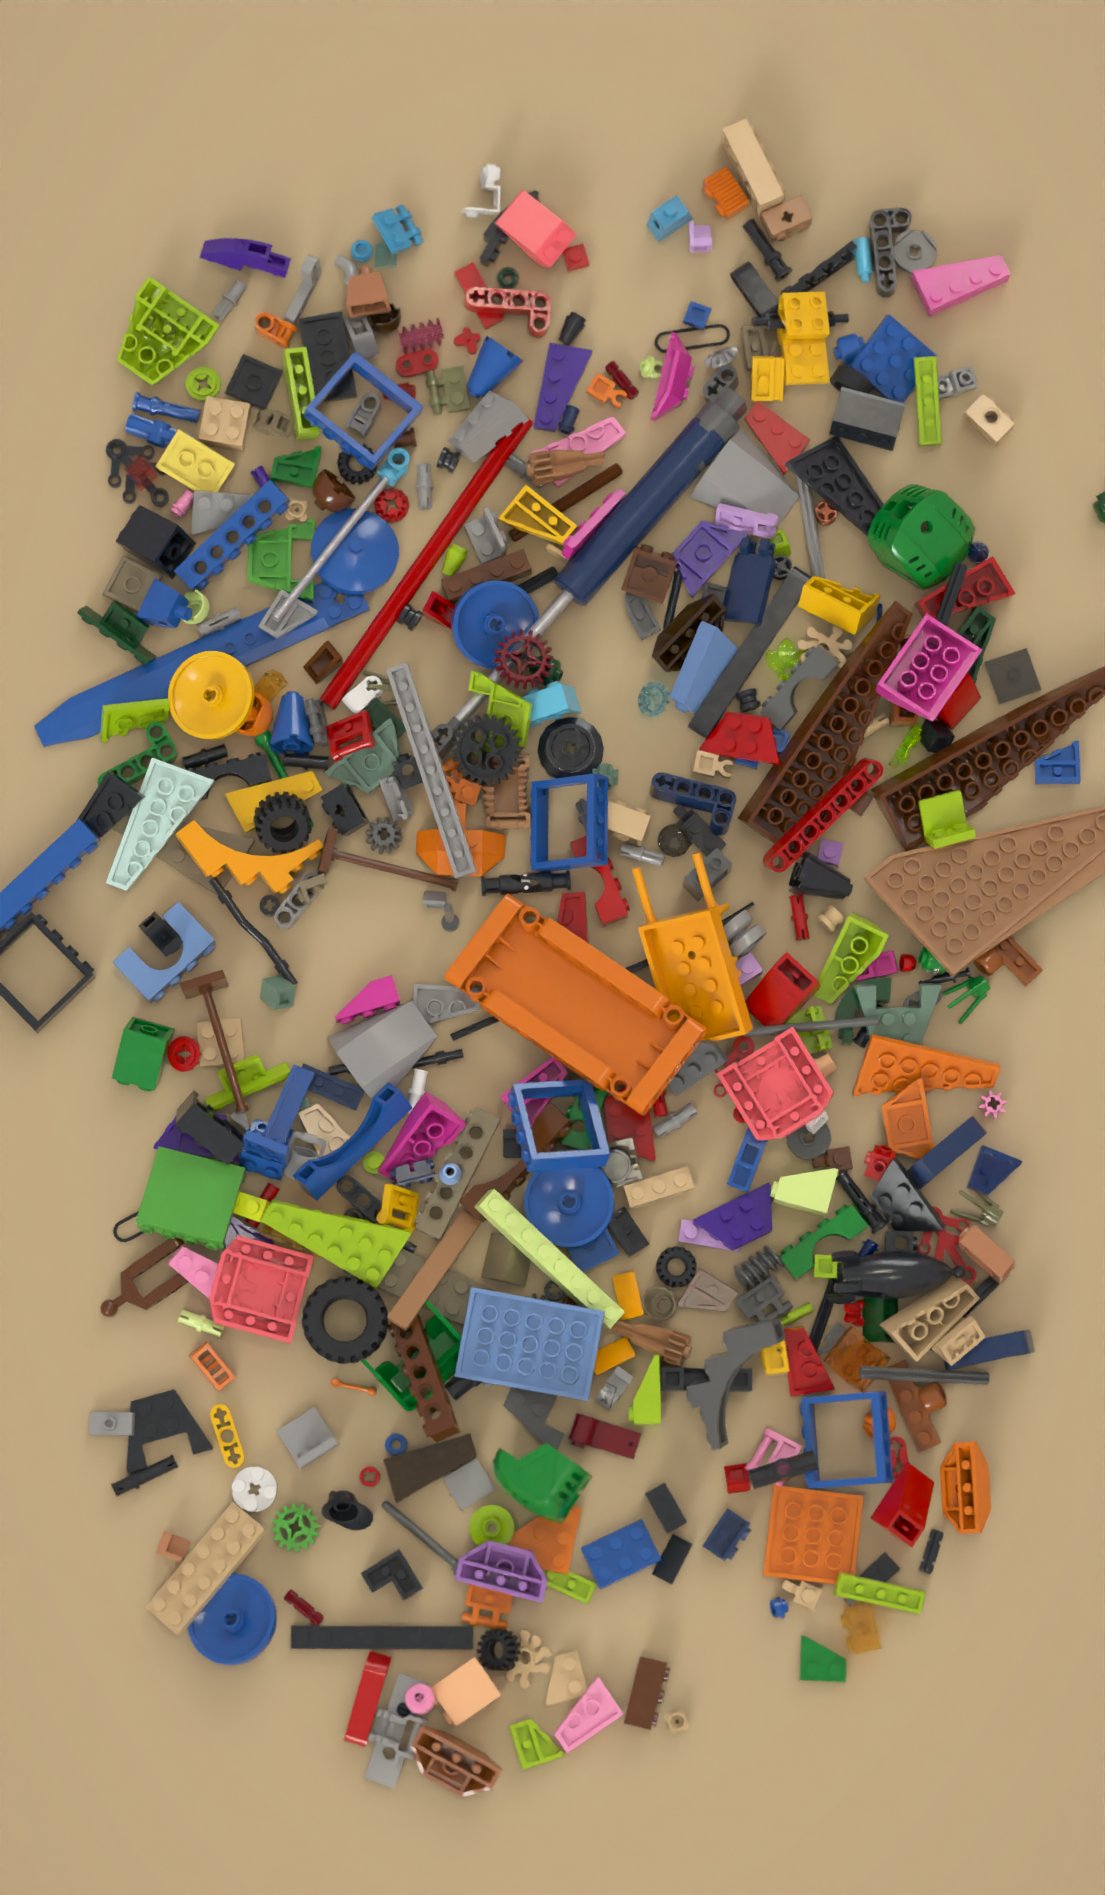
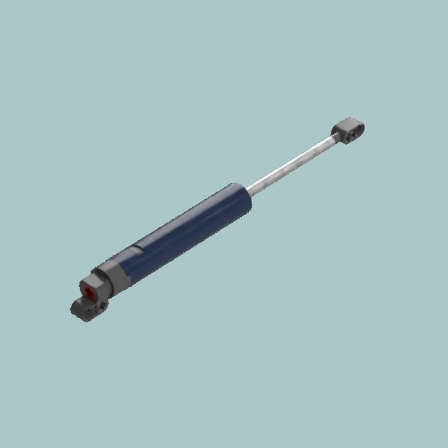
(630, 520)

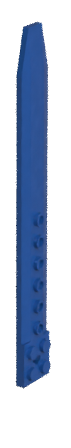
(82, 714)

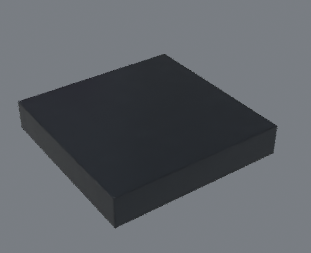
(254, 382)

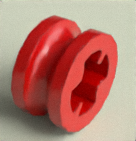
(371, 1470)

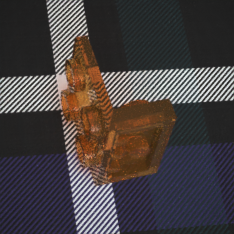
(850, 1354)

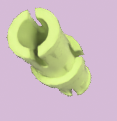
(201, 1323)

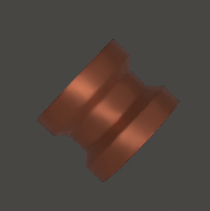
(828, 511)

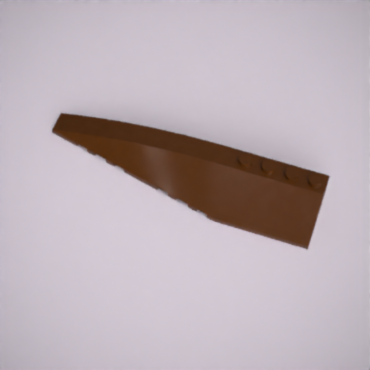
(828, 736)
(986, 757)

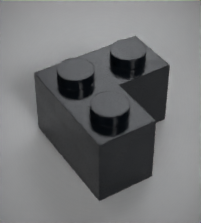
(396, 1570)

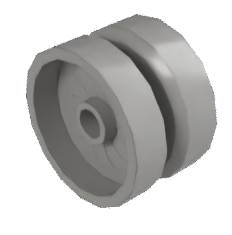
(740, 940)

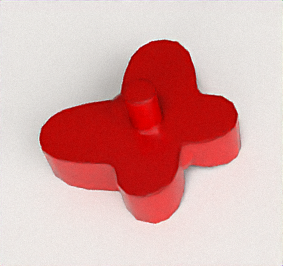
(468, 339)
(853, 1313)

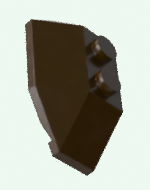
(675, 640)

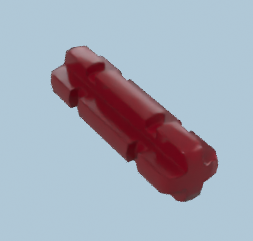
(621, 380)
(304, 1607)

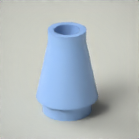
(450, 1180)

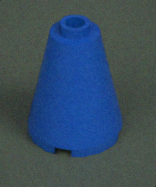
(491, 367)
(291, 726)

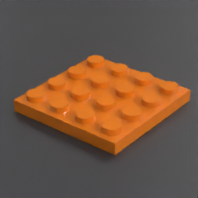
(812, 1534)

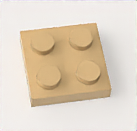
(209, 1047)

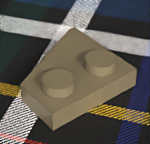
(757, 342)

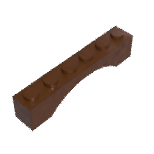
(548, 1130)

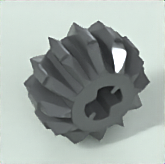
(376, 839)

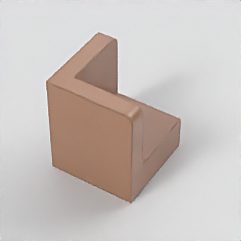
(173, 1546)

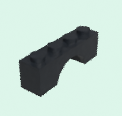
(252, 770)
(679, 1377)

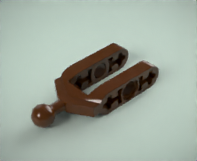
(129, 1291)

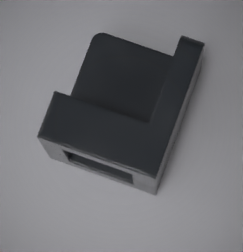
(935, 735)
(511, 1148)

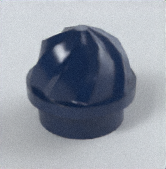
(978, 552)

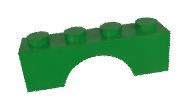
(846, 1225)

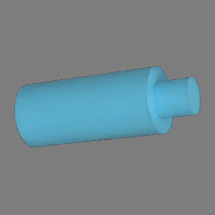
(863, 258)

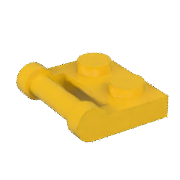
(400, 1200)

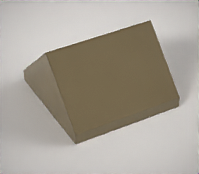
(505, 1262)

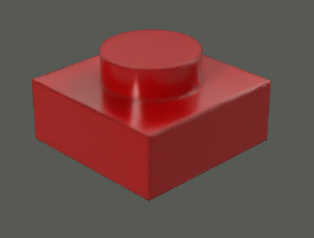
(575, 257)

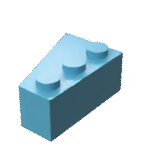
(552, 702)

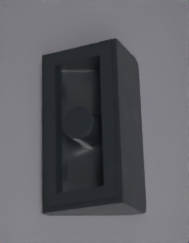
(672, 1559)

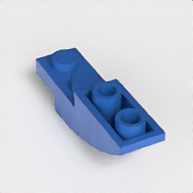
(746, 1162)

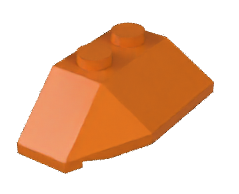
(485, 846)
(965, 1487)

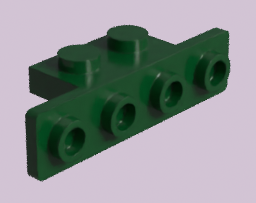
(122, 627)

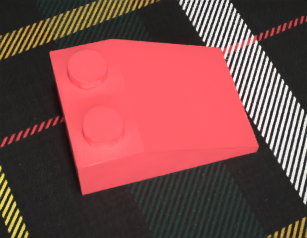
(535, 229)

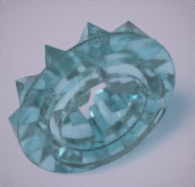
(645, 699)

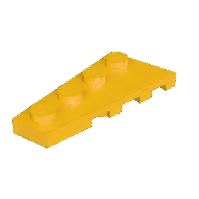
(247, 799)

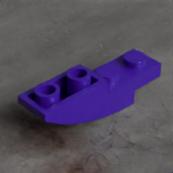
(240, 252)

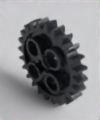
(506, 754)

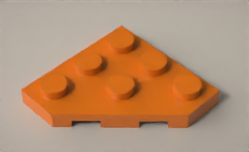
(549, 1540)

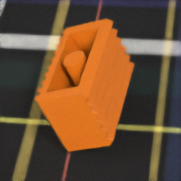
(725, 193)

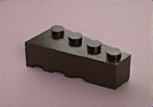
(423, 1466)

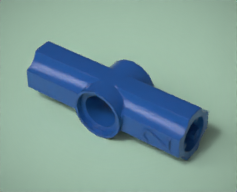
(154, 432)

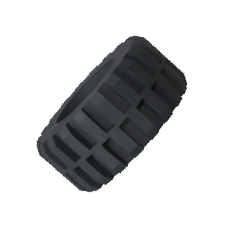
(336, 1290)

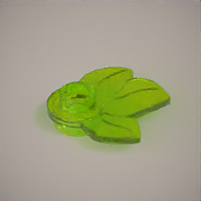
(784, 658)

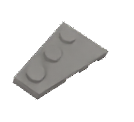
(443, 1002)

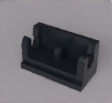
(627, 1232)

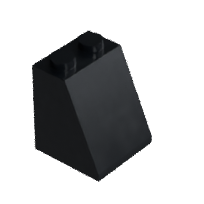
(155, 541)

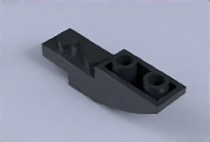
(495, 237)

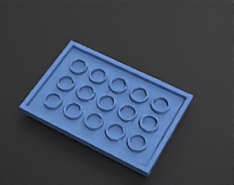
(529, 1344)

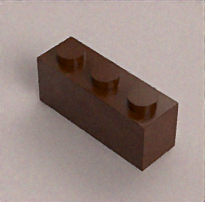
(646, 1693)

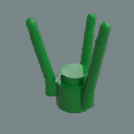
(977, 987)

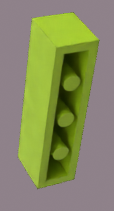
(299, 390)

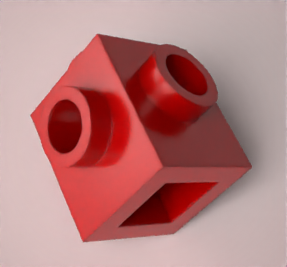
(878, 1161)

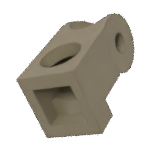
(273, 422)

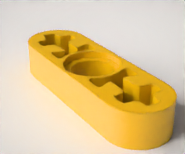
(238, 1450)

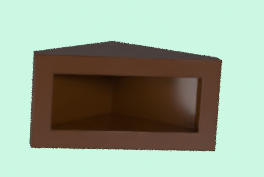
(323, 662)

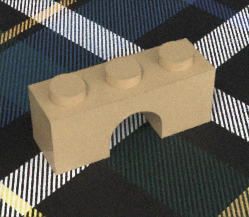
(658, 1187)

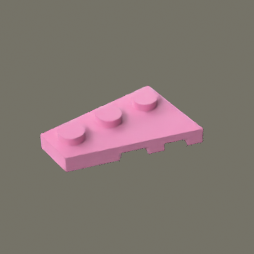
(588, 1716)

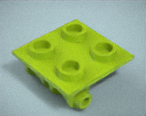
(813, 1040)

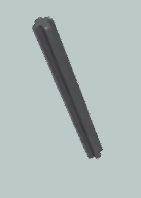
(924, 1375)

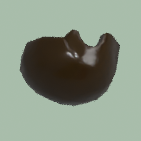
(385, 322)

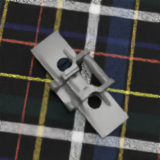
(389, 1732)

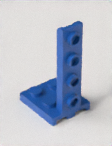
(272, 1142)

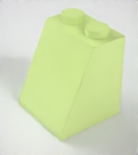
(806, 1191)

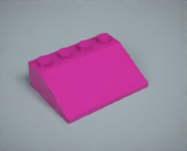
(928, 669)

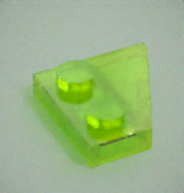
(911, 740)

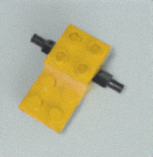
(801, 332)

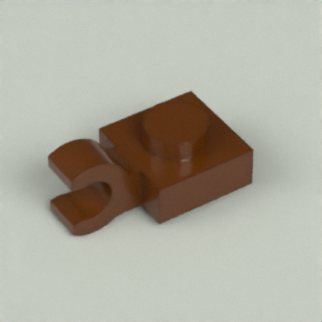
(836, 1158)

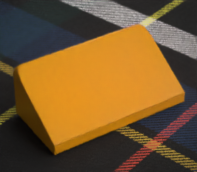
(628, 1295)
(613, 1355)

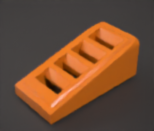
(218, 1361)

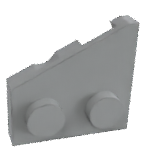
(294, 617)

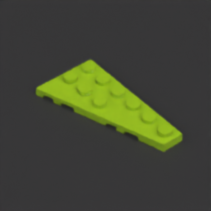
(346, 1241)

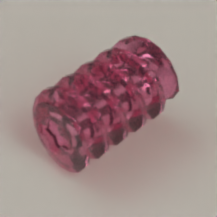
(420, 336)

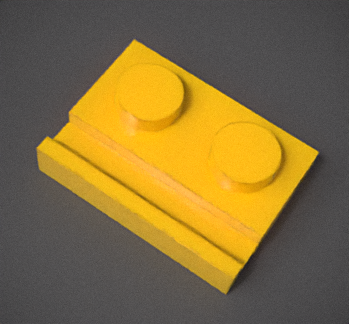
(767, 378)

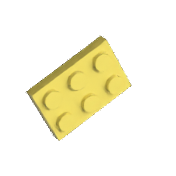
(194, 463)

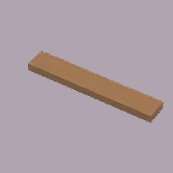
(434, 1270)

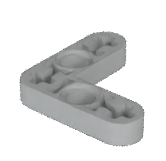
(310, 276)

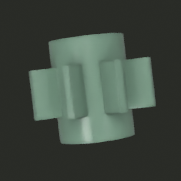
(607, 770)

